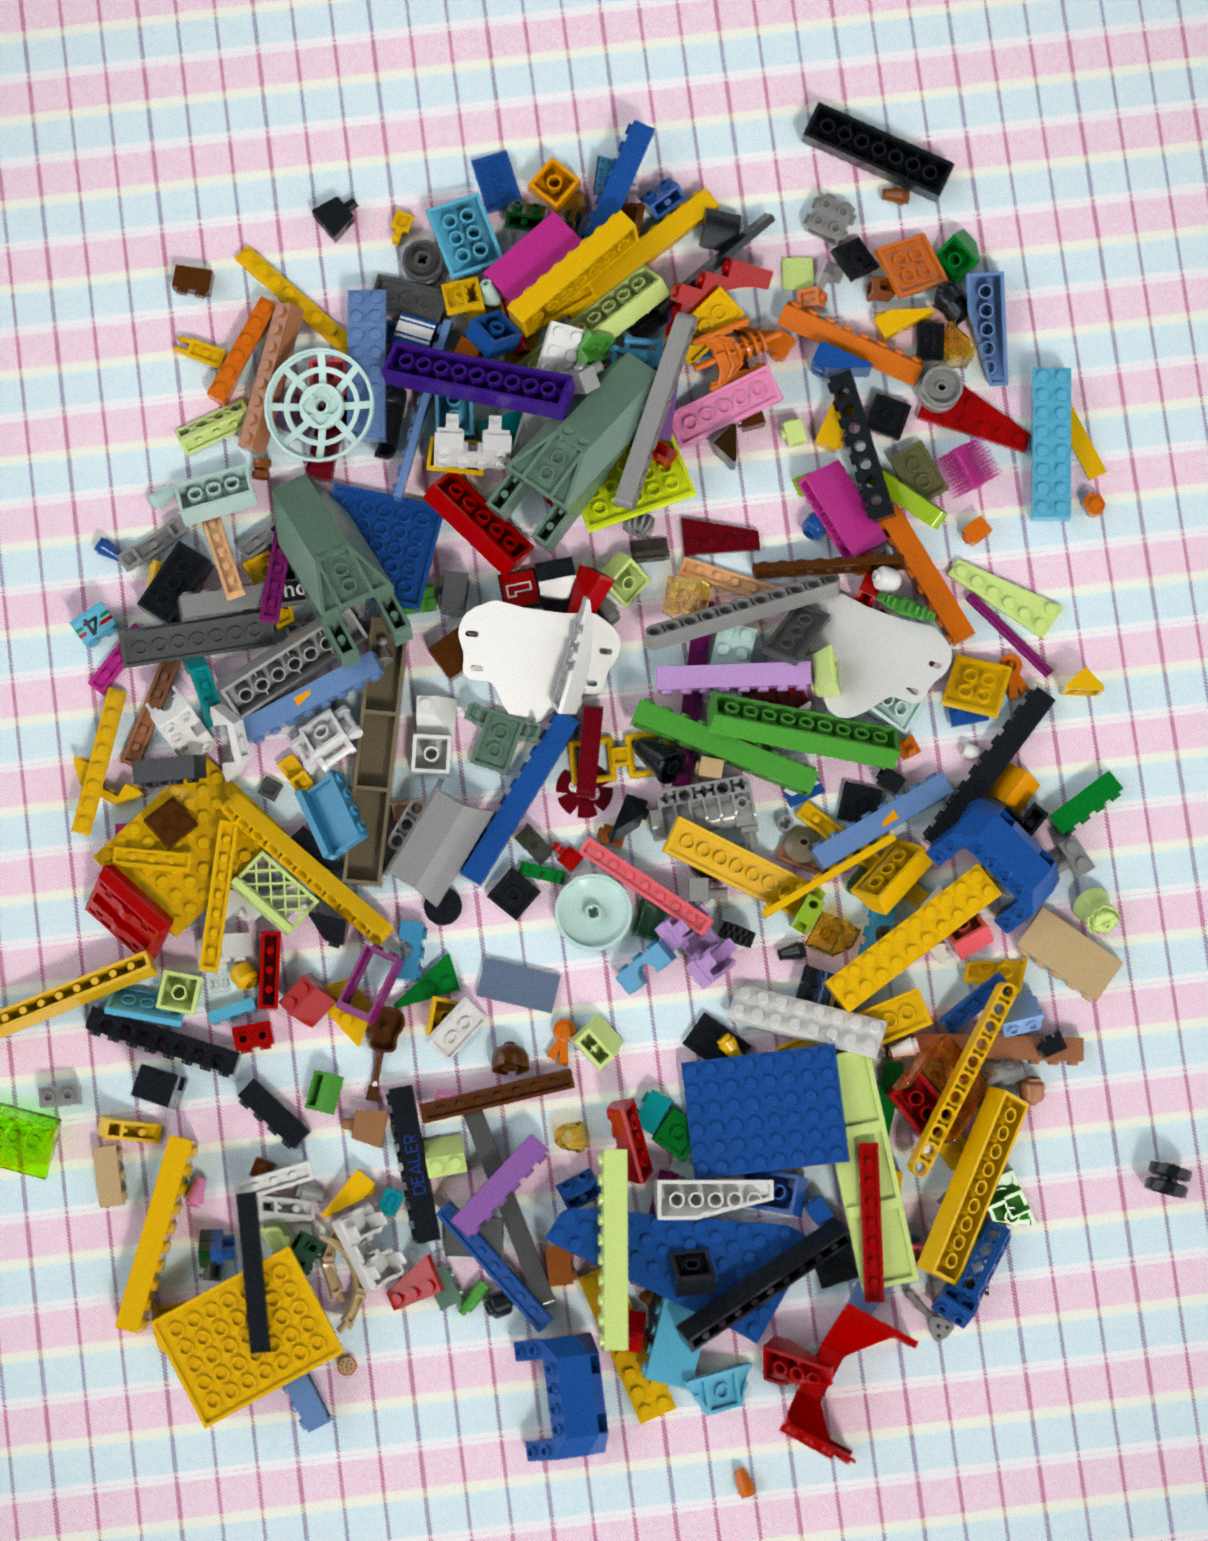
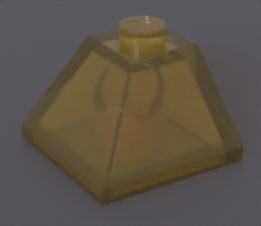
(832, 935)

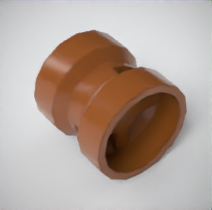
(261, 468)

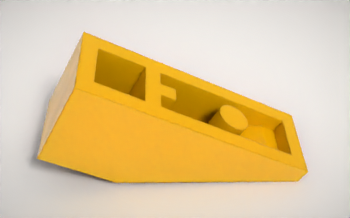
(896, 321)
(128, 1129)
(354, 1191)

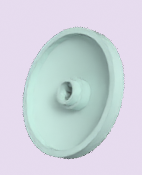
(593, 912)

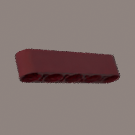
(589, 751)

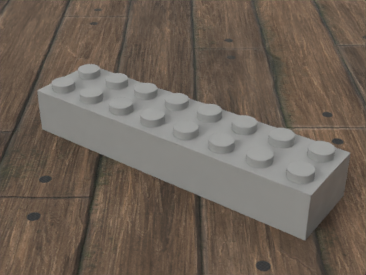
(283, 666)

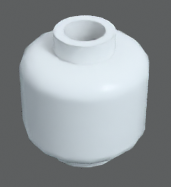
(886, 579)

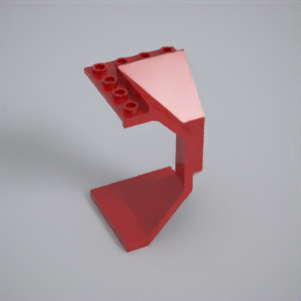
(849, 1333)

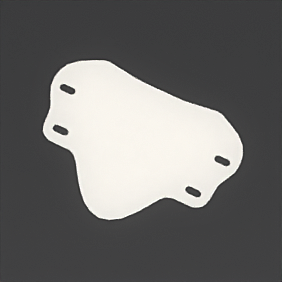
(526, 652)
(877, 655)

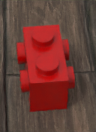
(253, 1033)

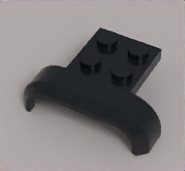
(395, 412)

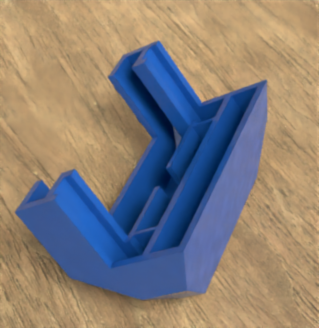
(1006, 853)
(573, 1396)

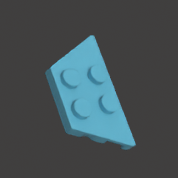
(720, 1389)

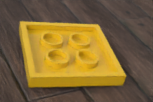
(976, 686)

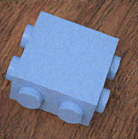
(1022, 1015)

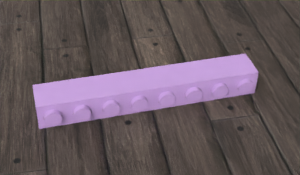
(733, 677)

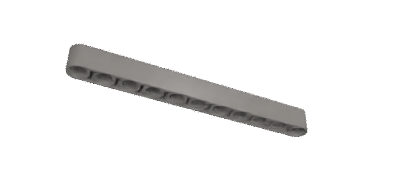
(655, 411)
(742, 611)

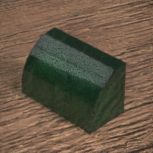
(647, 919)

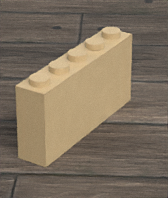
(1068, 955)

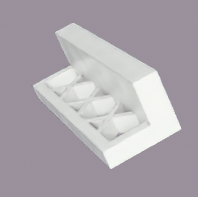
(275, 1179)

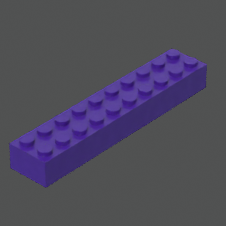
(479, 380)

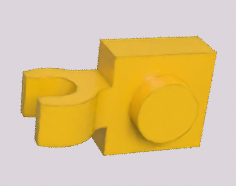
(401, 224)

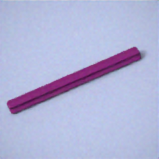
(1009, 634)

